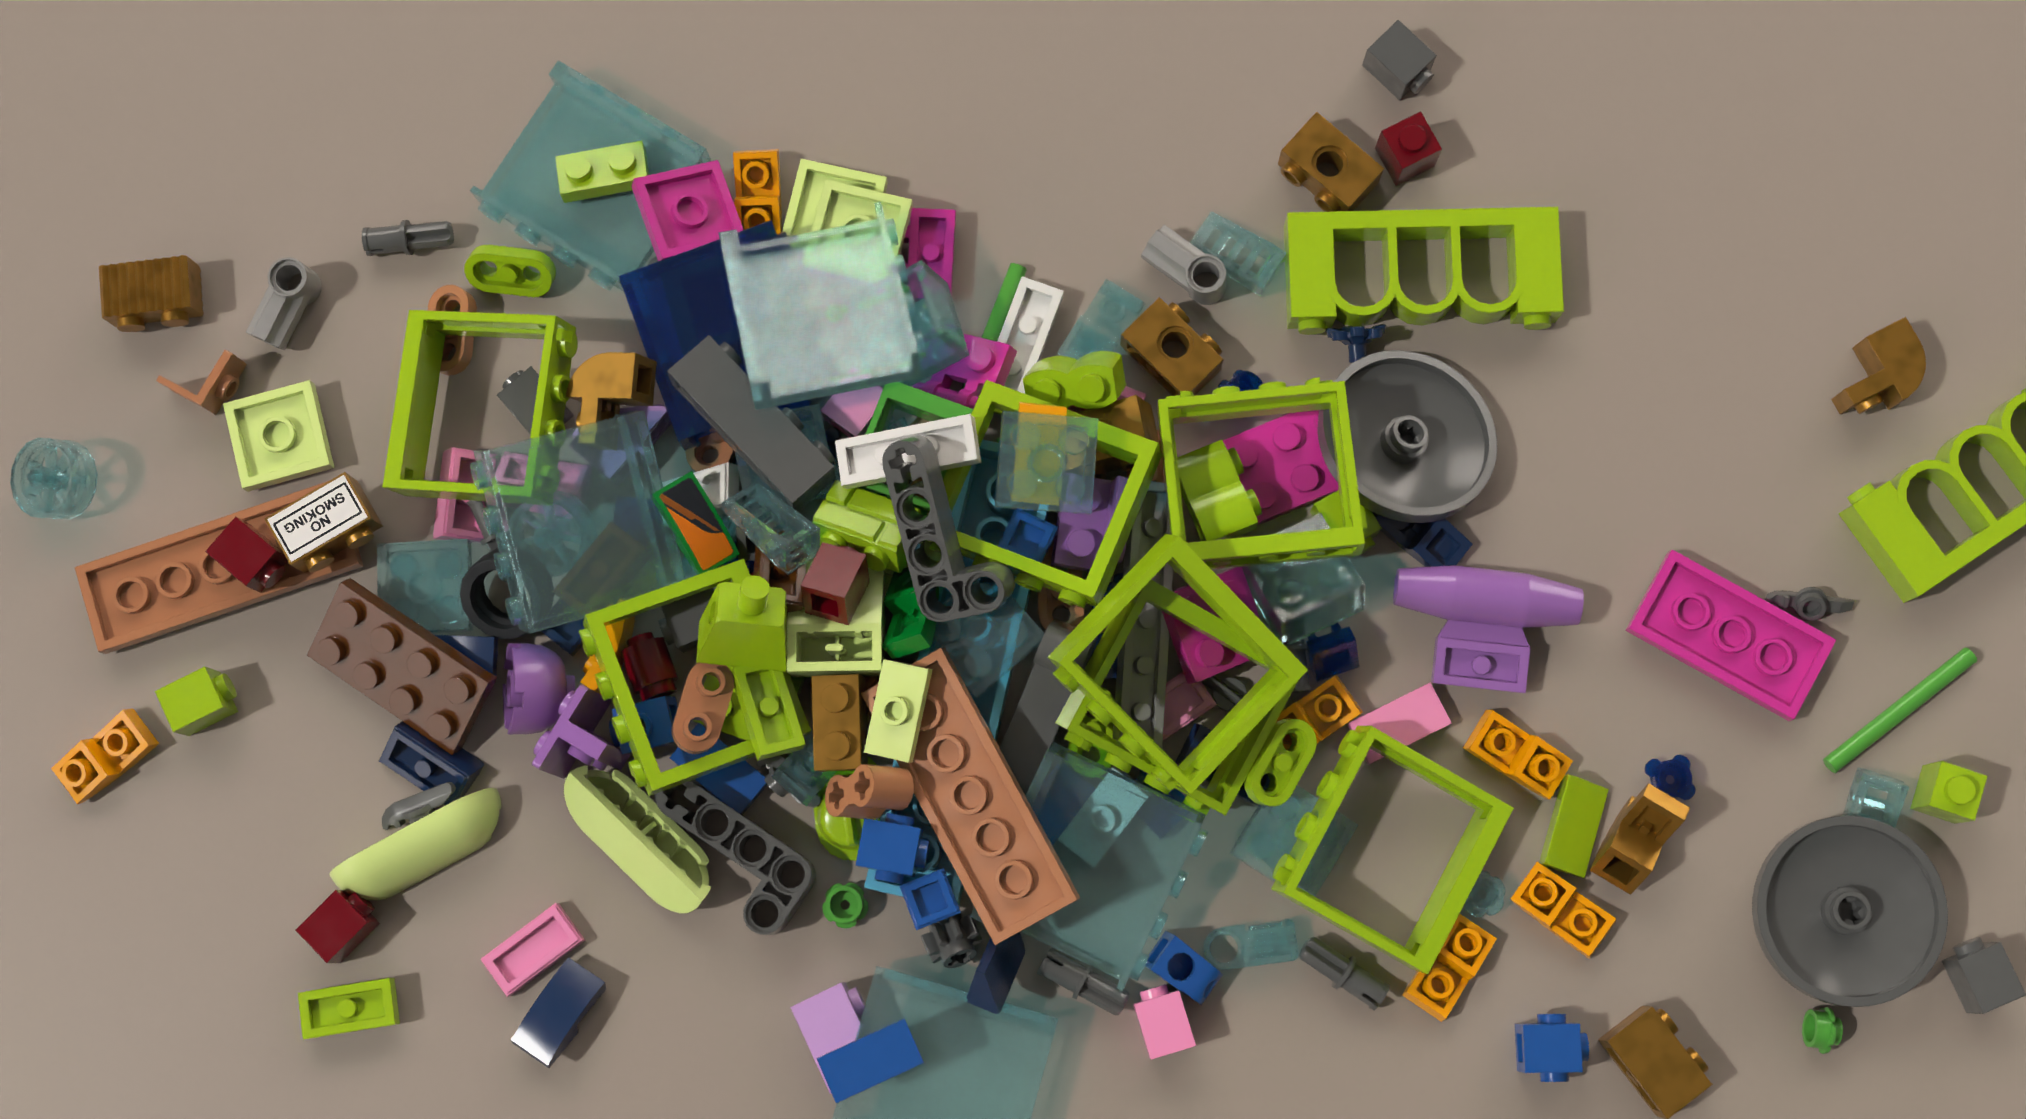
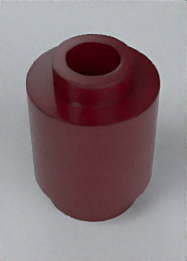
(649, 666)

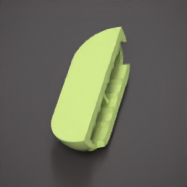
(638, 837)
(421, 847)

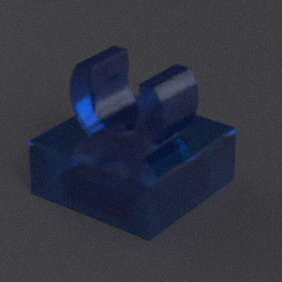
(1332, 652)

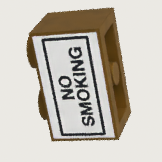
(324, 523)

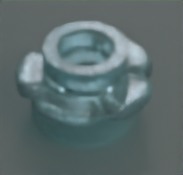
(1492, 902)

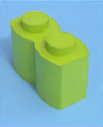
(1085, 383)
(1216, 494)

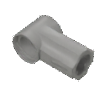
(1183, 263)
(282, 308)

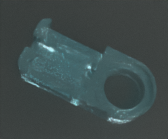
(1257, 946)

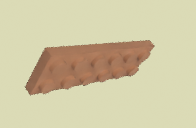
(179, 584)
(981, 810)

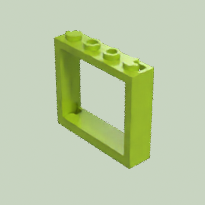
(420, 380)
(1269, 399)
(1032, 574)
(614, 686)
(1243, 717)
(1236, 766)
(1455, 880)

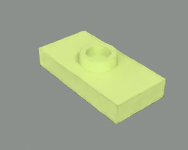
(898, 711)

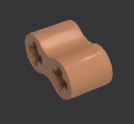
(869, 792)

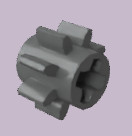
(952, 941)

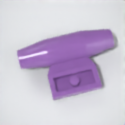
(1485, 620)

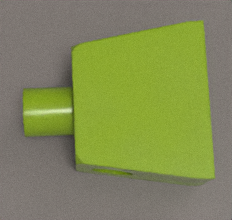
(745, 626)

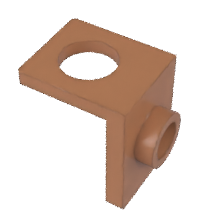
(218, 387)

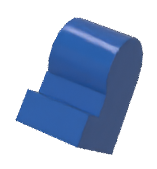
(1183, 967)

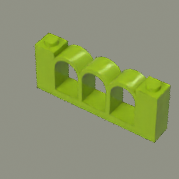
(1532, 262)
(1898, 539)

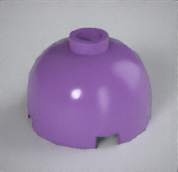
(533, 688)

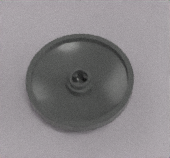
(1416, 436)
(1850, 911)

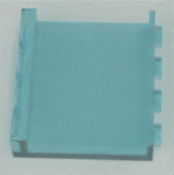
(596, 232)
(823, 311)
(576, 520)
(1121, 854)
(971, 1057)

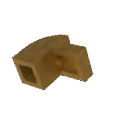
(1894, 367)
(612, 381)
(1637, 838)

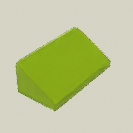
(1573, 826)

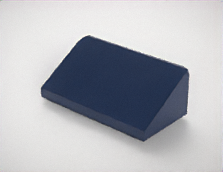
(427, 763)
(996, 974)

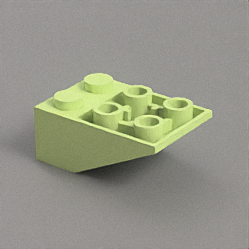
(832, 648)

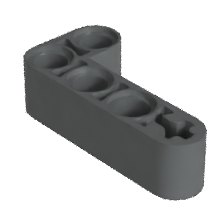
(940, 528)
(1039, 707)
(732, 845)

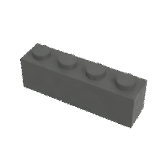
(763, 438)

